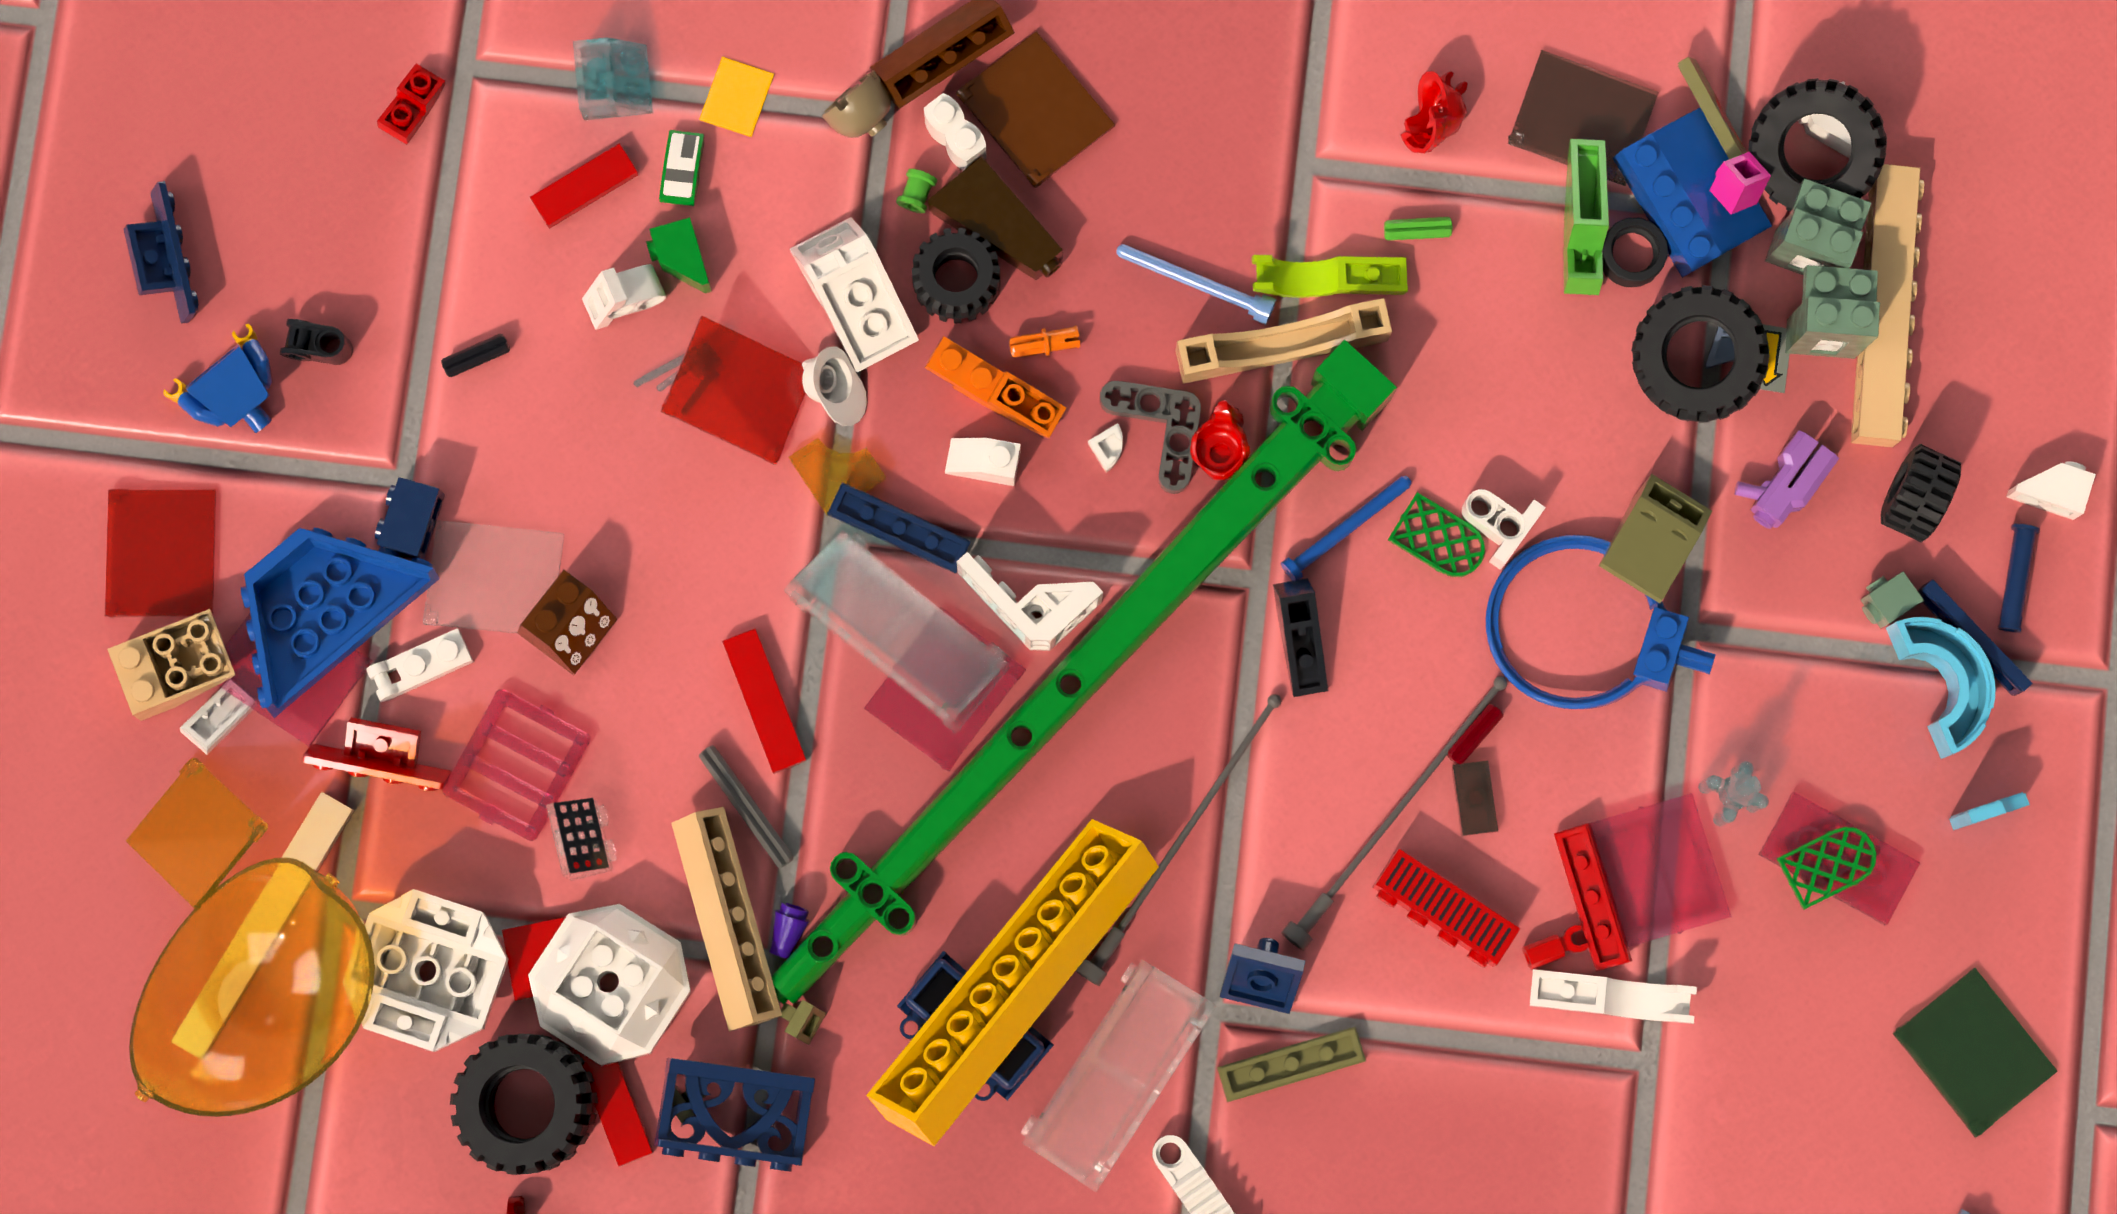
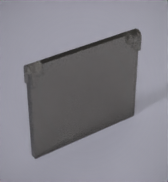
(1580, 103)

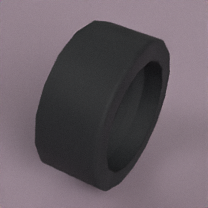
(1652, 234)

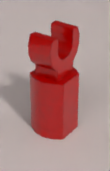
(1552, 948)

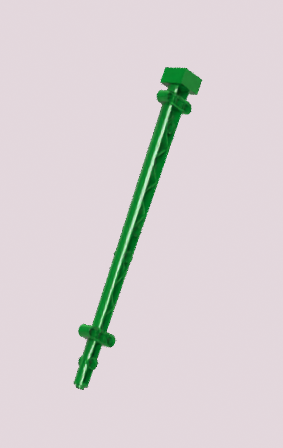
(1343, 395)

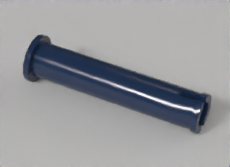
(2017, 577)

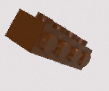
(942, 50)

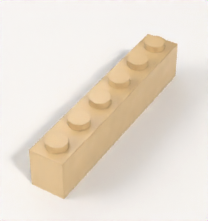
(726, 918)

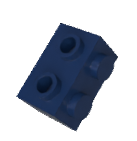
(409, 518)

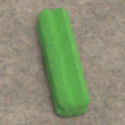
(1418, 228)

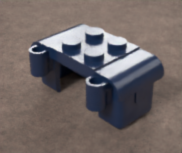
(931, 992)

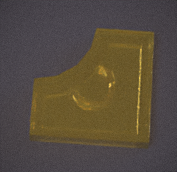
(826, 469)

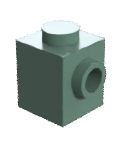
(1889, 599)

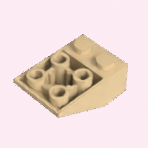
(171, 665)

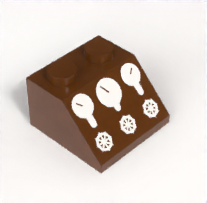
(567, 622)

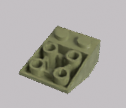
(1655, 538)

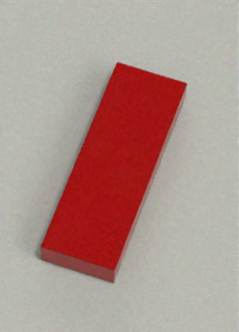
(584, 186)

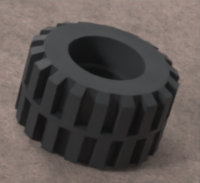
(956, 247)
(1921, 493)

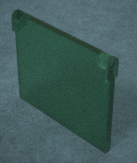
(1975, 1052)

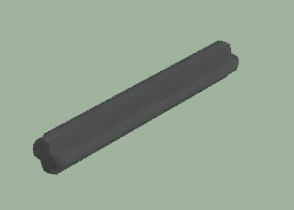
(746, 806)

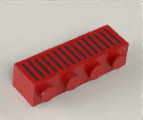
(1446, 909)

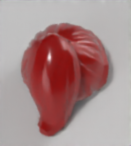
(1220, 442)

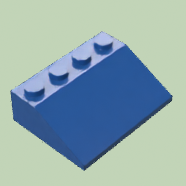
(1672, 183)

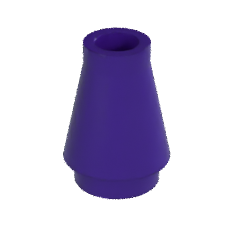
(788, 927)

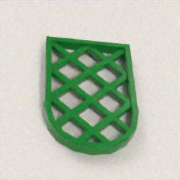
(1459, 522)
(1793, 880)

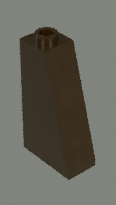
(987, 206)

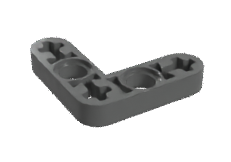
(1165, 414)

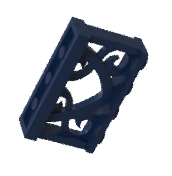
(779, 1091)

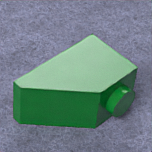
(679, 253)

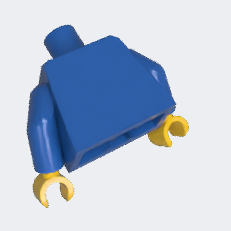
(230, 387)

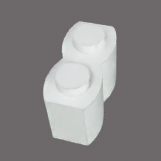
(948, 127)

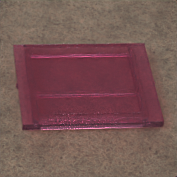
(1660, 870)

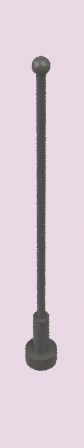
(1298, 933)
(1092, 969)

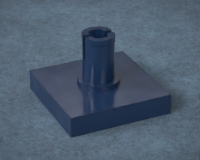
(1262, 976)

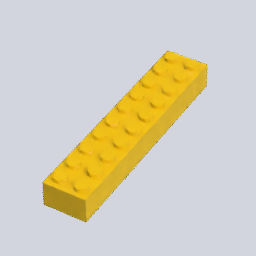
(1012, 982)

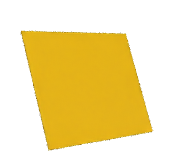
(736, 96)

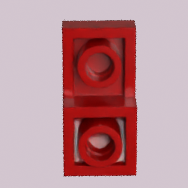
(412, 104)

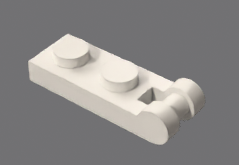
(420, 665)

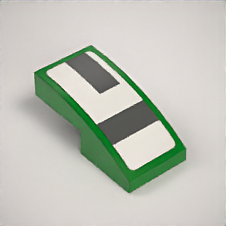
(681, 168)

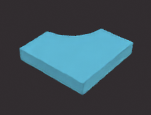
(1989, 811)

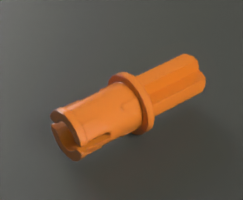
(1044, 342)

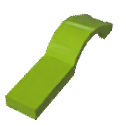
(1331, 276)

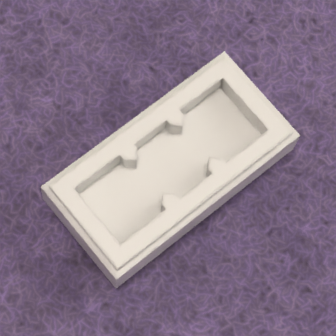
(215, 720)

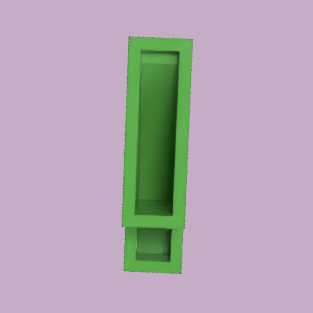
(1585, 217)

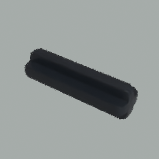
(475, 355)

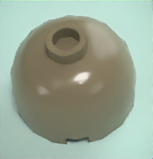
(860, 108)

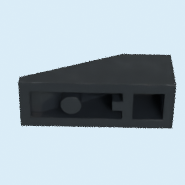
(1301, 636)

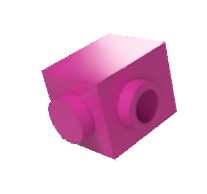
(1740, 182)

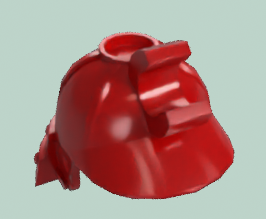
(1438, 115)

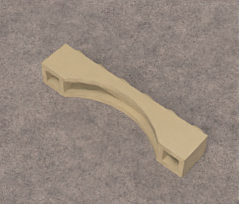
(1242, 351)

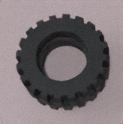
(1825, 98)
(1691, 306)
(477, 1094)

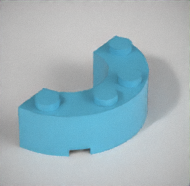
(1966, 674)

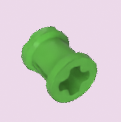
(916, 191)

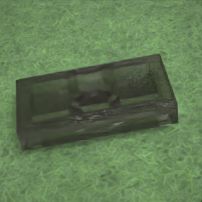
(1474, 798)

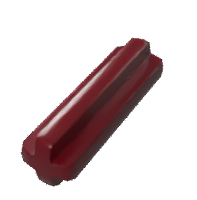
(1475, 734)

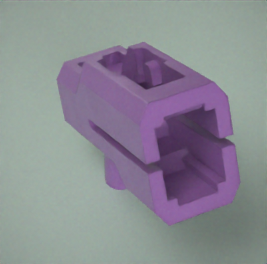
(1774, 497)

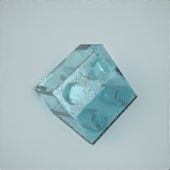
(612, 78)

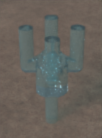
(1735, 792)

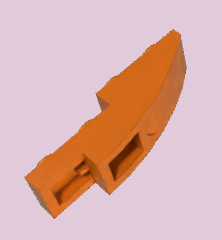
(995, 388)

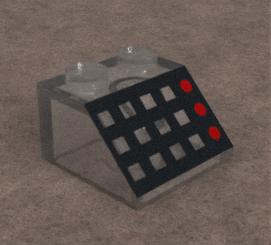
(581, 838)

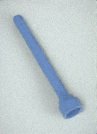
(1258, 306)

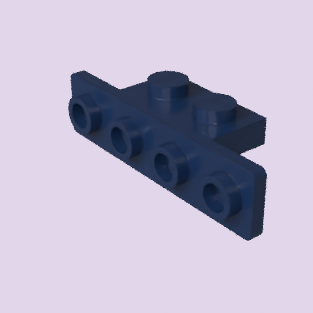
(158, 255)

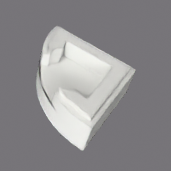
(1108, 446)

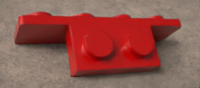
(379, 752)

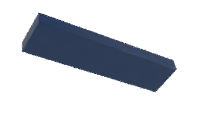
(898, 527)
(1949, 612)

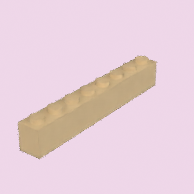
(1891, 252)

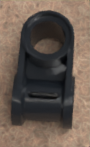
(309, 343)

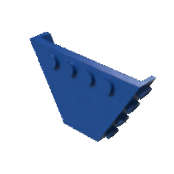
(320, 603)

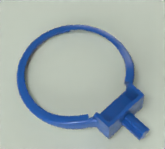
(1658, 655)

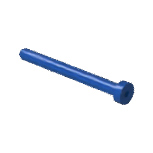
(1294, 567)

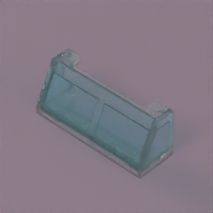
(898, 629)

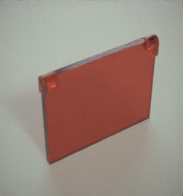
(736, 390)
(160, 553)

